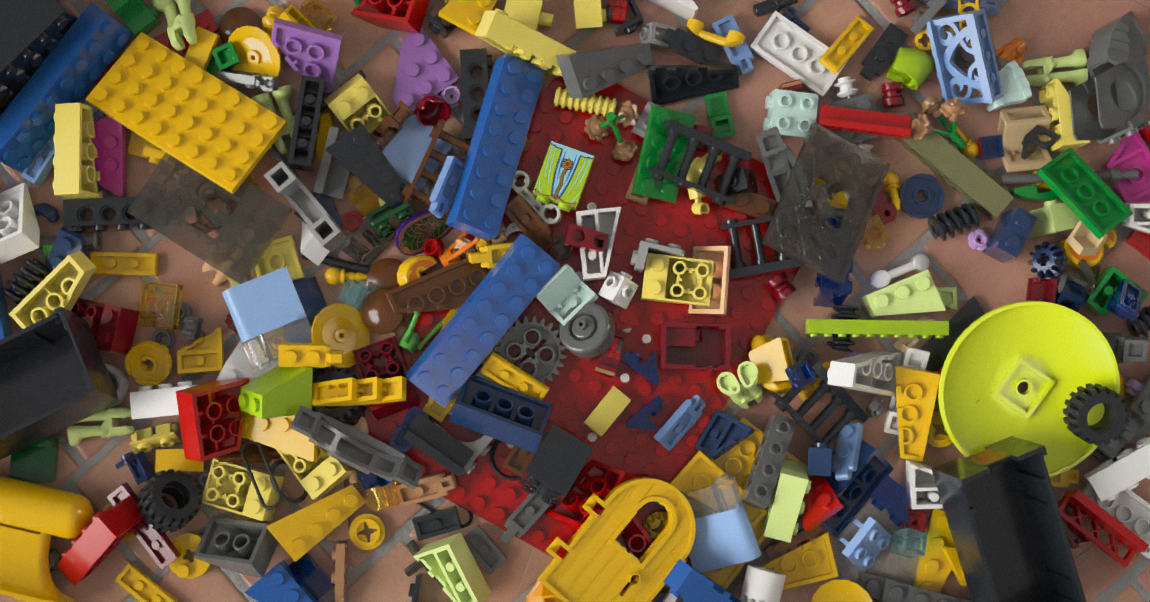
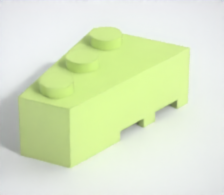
(1052, 219)
(908, 296)
(787, 501)
(454, 568)

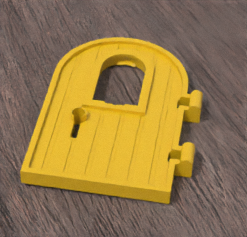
(598, 564)

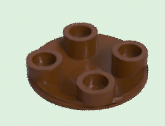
(237, 18)
(383, 274)
(377, 313)

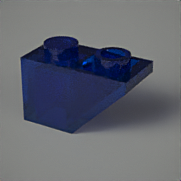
(891, 498)

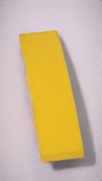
(359, 392)

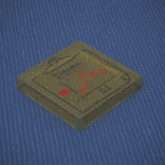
(160, 305)

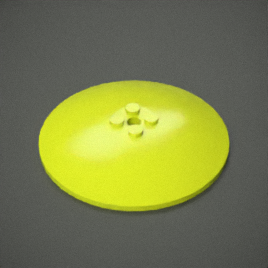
(1031, 344)

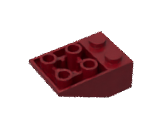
(110, 325)
(385, 361)

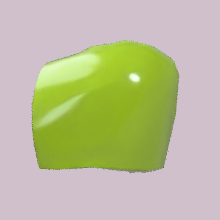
(911, 67)

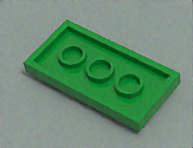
(651, 152)
(1084, 193)

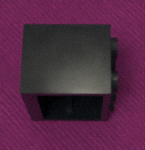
(555, 466)

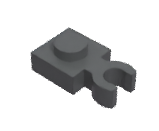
(192, 327)

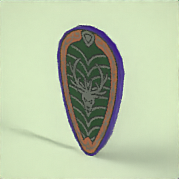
(417, 230)

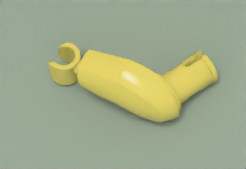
(693, 176)

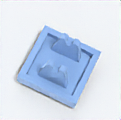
(866, 543)

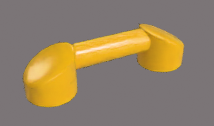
(732, 40)

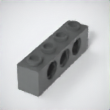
(768, 461)

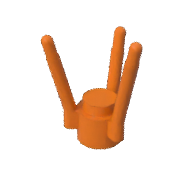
(1012, 50)
(450, 257)

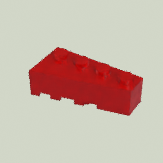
(98, 540)

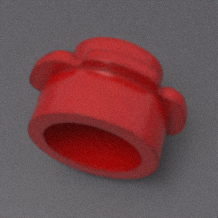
(352, 215)
(434, 248)

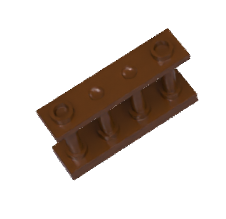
(437, 132)

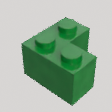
(136, 15)
(1106, 285)

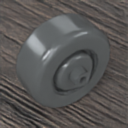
(588, 331)

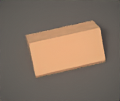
(720, 280)

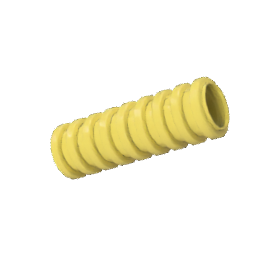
(590, 103)

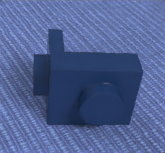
(139, 466)

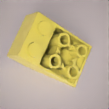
(1057, 102)
(357, 104)
(677, 280)
(319, 476)
(232, 490)

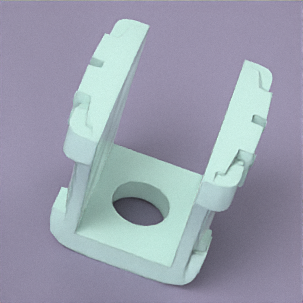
(1014, 86)

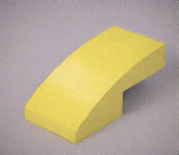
(607, 411)

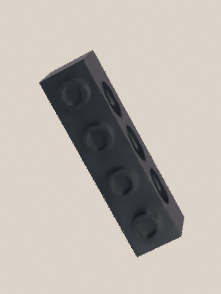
(470, 60)
(307, 123)
(76, 209)

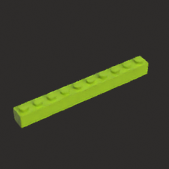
(877, 327)

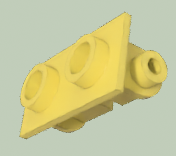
(145, 440)

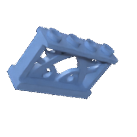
(982, 48)

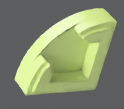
(948, 297)

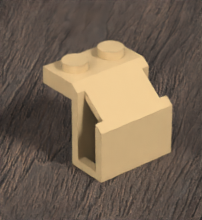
(1013, 126)

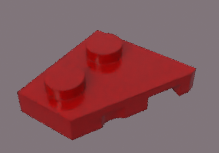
(819, 503)

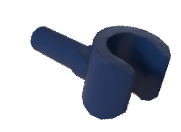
(796, 20)

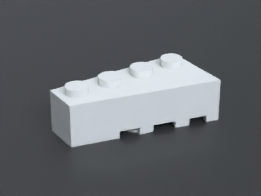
(866, 372)
(1122, 474)

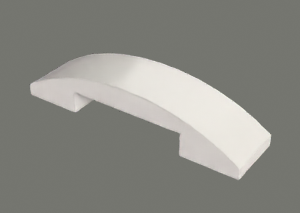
(912, 358)

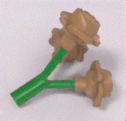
(951, 108)
(597, 128)

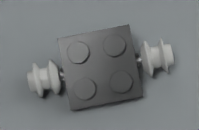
(862, 102)

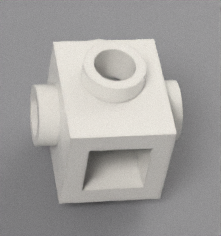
(618, 289)

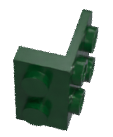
(386, 220)
(36, 461)

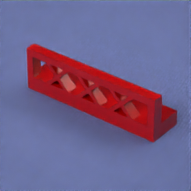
(865, 122)
(1106, 522)

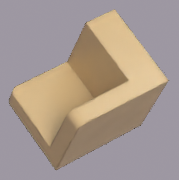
(1084, 241)

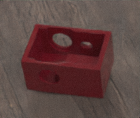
(695, 346)

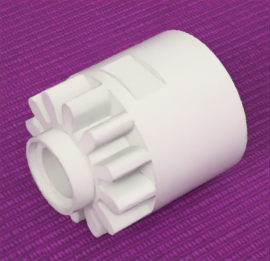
(762, 585)

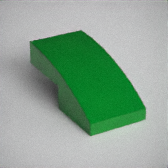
(223, 59)
(719, 114)
(1031, 194)

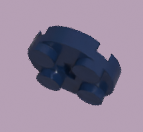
(913, 186)

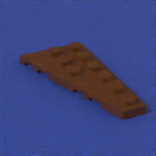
(439, 290)

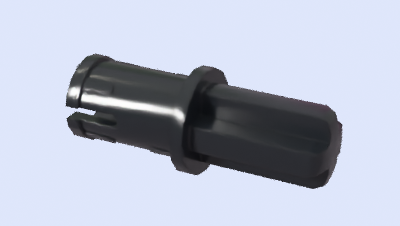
(770, 6)

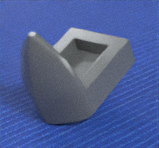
(1070, 276)

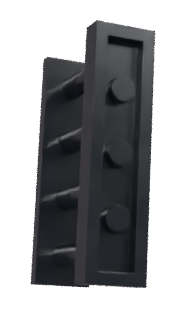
(715, 148)
(761, 264)
(839, 398)

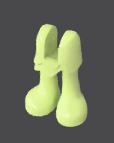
(178, 24)
(1045, 65)
(282, 98)
(744, 392)
(108, 429)

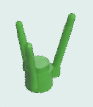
(410, 340)

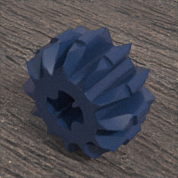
(1043, 253)

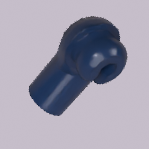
(47, 211)

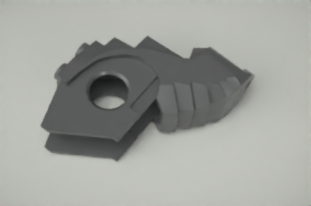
(1117, 80)

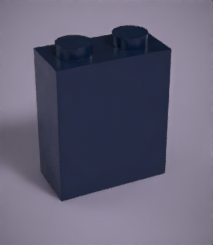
(1010, 234)

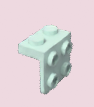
(790, 112)
(564, 292)

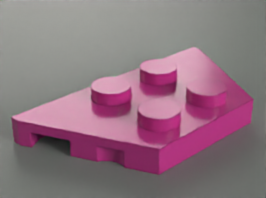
(111, 150)
(1132, 155)

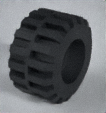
(343, 413)
(1111, 422)
(177, 486)

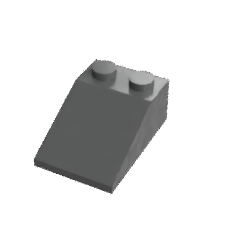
(237, 546)

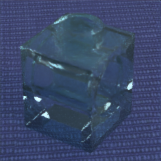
(353, 294)
(908, 543)

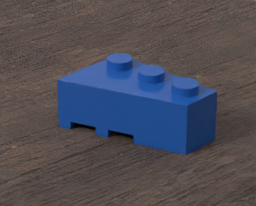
(279, 586)
(695, 586)

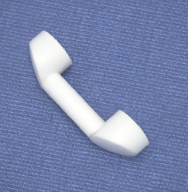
(882, 278)

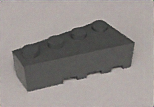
(600, 68)

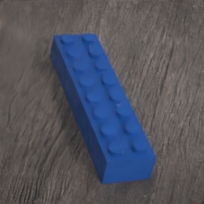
(59, 80)
(496, 147)
(482, 320)

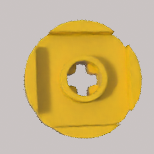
(157, 354)
(184, 567)

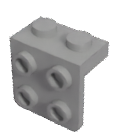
(650, 245)

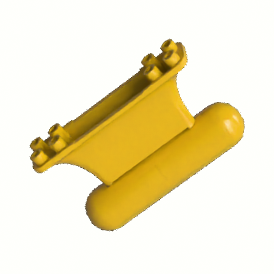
(27, 523)

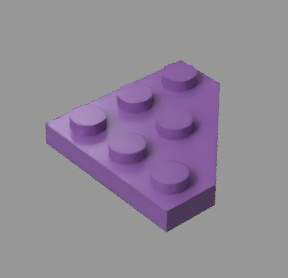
(308, 49)
(421, 70)

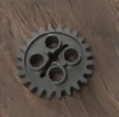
(517, 335)

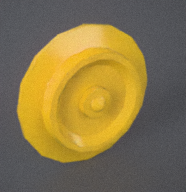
(255, 51)
(342, 330)
(841, 591)

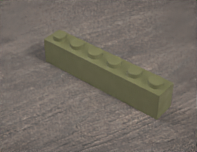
(959, 172)

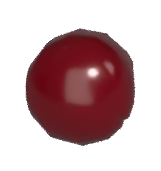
(432, 109)

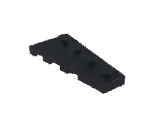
(684, 82)
(367, 162)
(958, 323)

